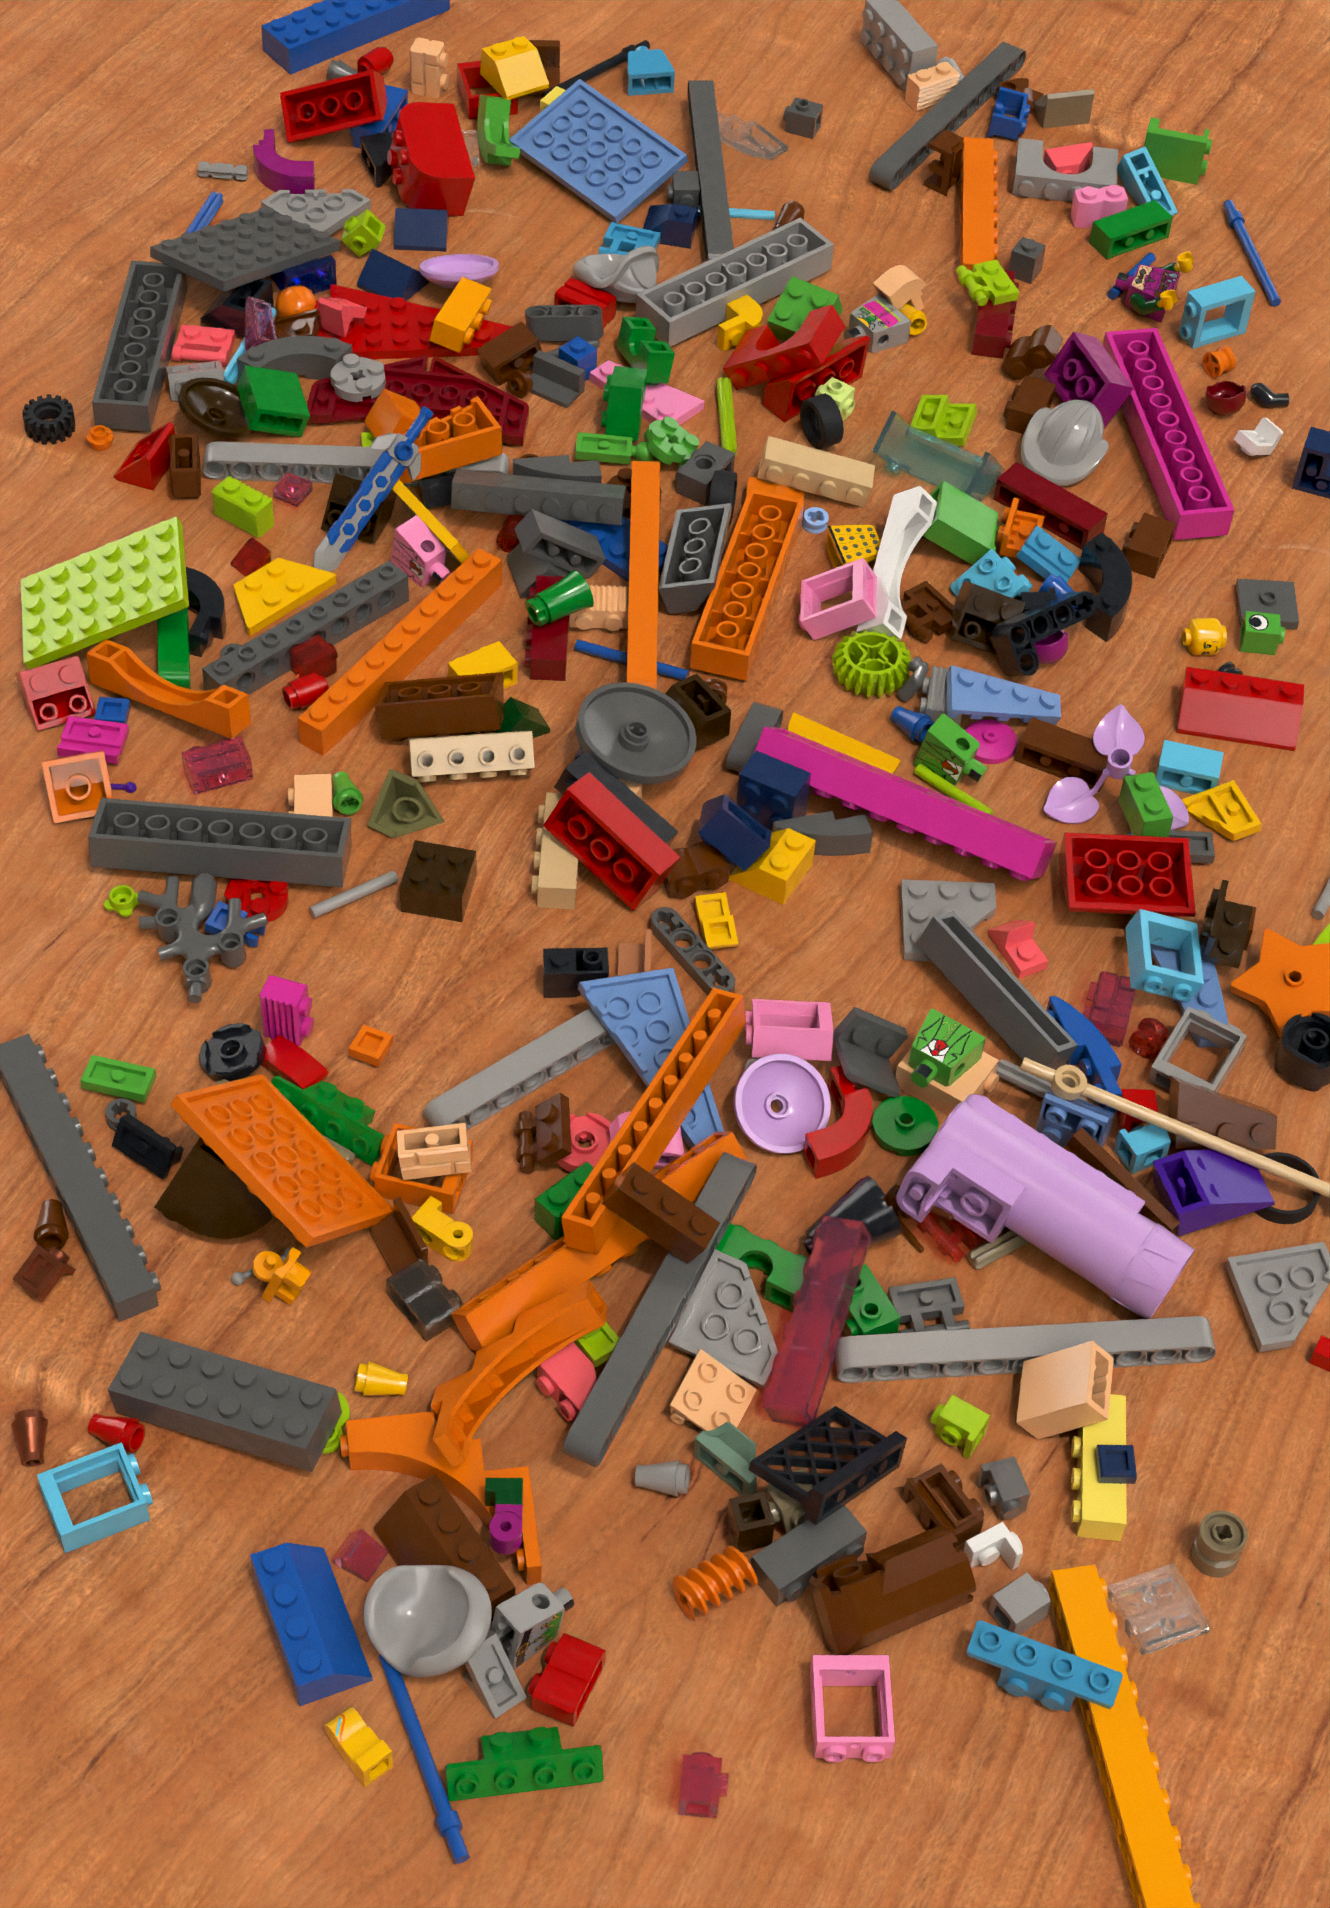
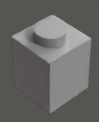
(1020, 1604)

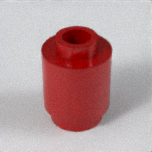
(378, 59)
(304, 691)

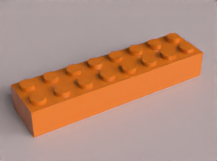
(747, 585)

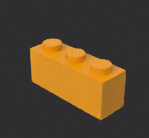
(461, 315)

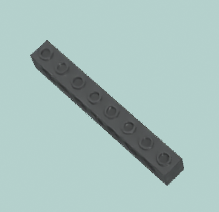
(331, 617)

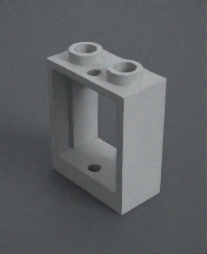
(1204, 1025)

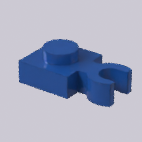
(218, 919)

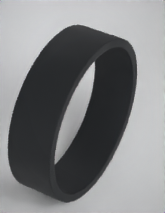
(1290, 1217)

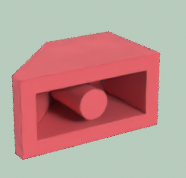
(1069, 159)

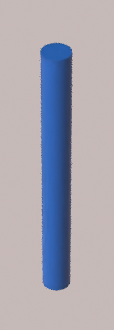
(621, 657)

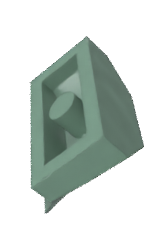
(728, 1456)

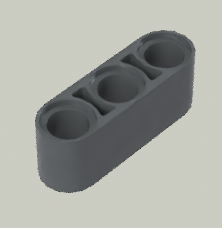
(565, 322)
(750, 732)

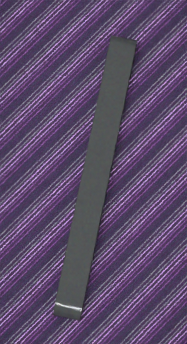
(947, 114)
(710, 168)
(654, 1320)

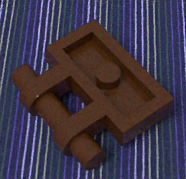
(933, 608)
(551, 1131)

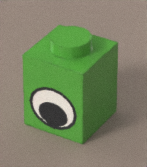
(1261, 633)

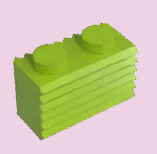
(243, 506)

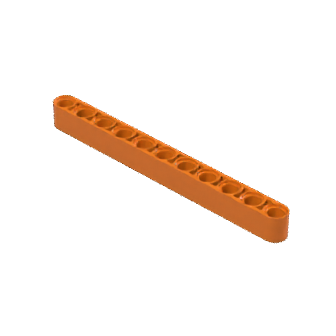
(643, 574)

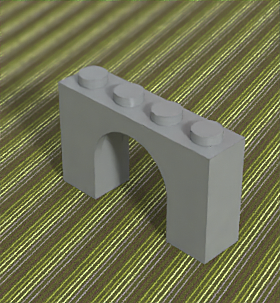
(1037, 180)

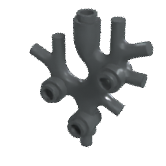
(181, 931)

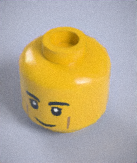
(1204, 636)

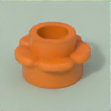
(100, 437)

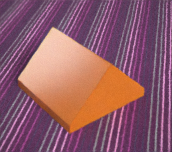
(391, 414)

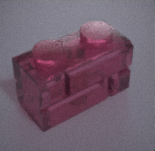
(217, 765)
(1110, 1006)

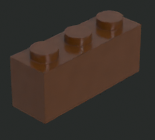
(1060, 753)
(661, 1213)

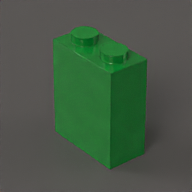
(273, 401)

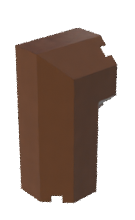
(890, 1590)

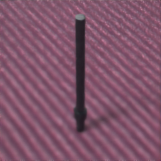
(600, 68)

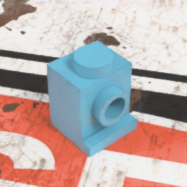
(1141, 1146)

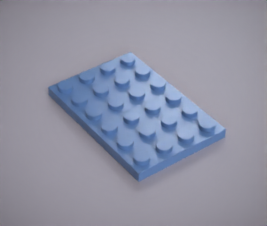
(598, 151)

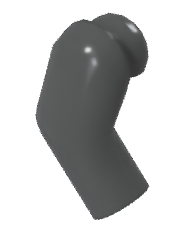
(915, 681)

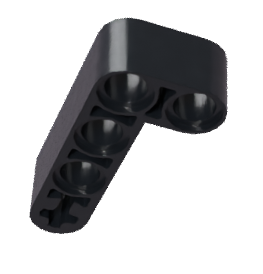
(1016, 636)

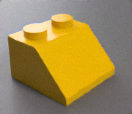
(513, 68)
(779, 867)

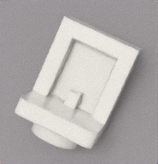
(1261, 440)

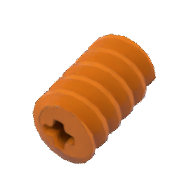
(713, 1579)

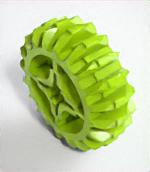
(871, 663)

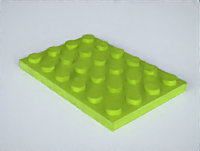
(103, 593)

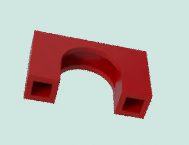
(762, 358)

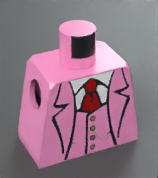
(419, 553)

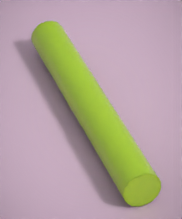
(949, 789)

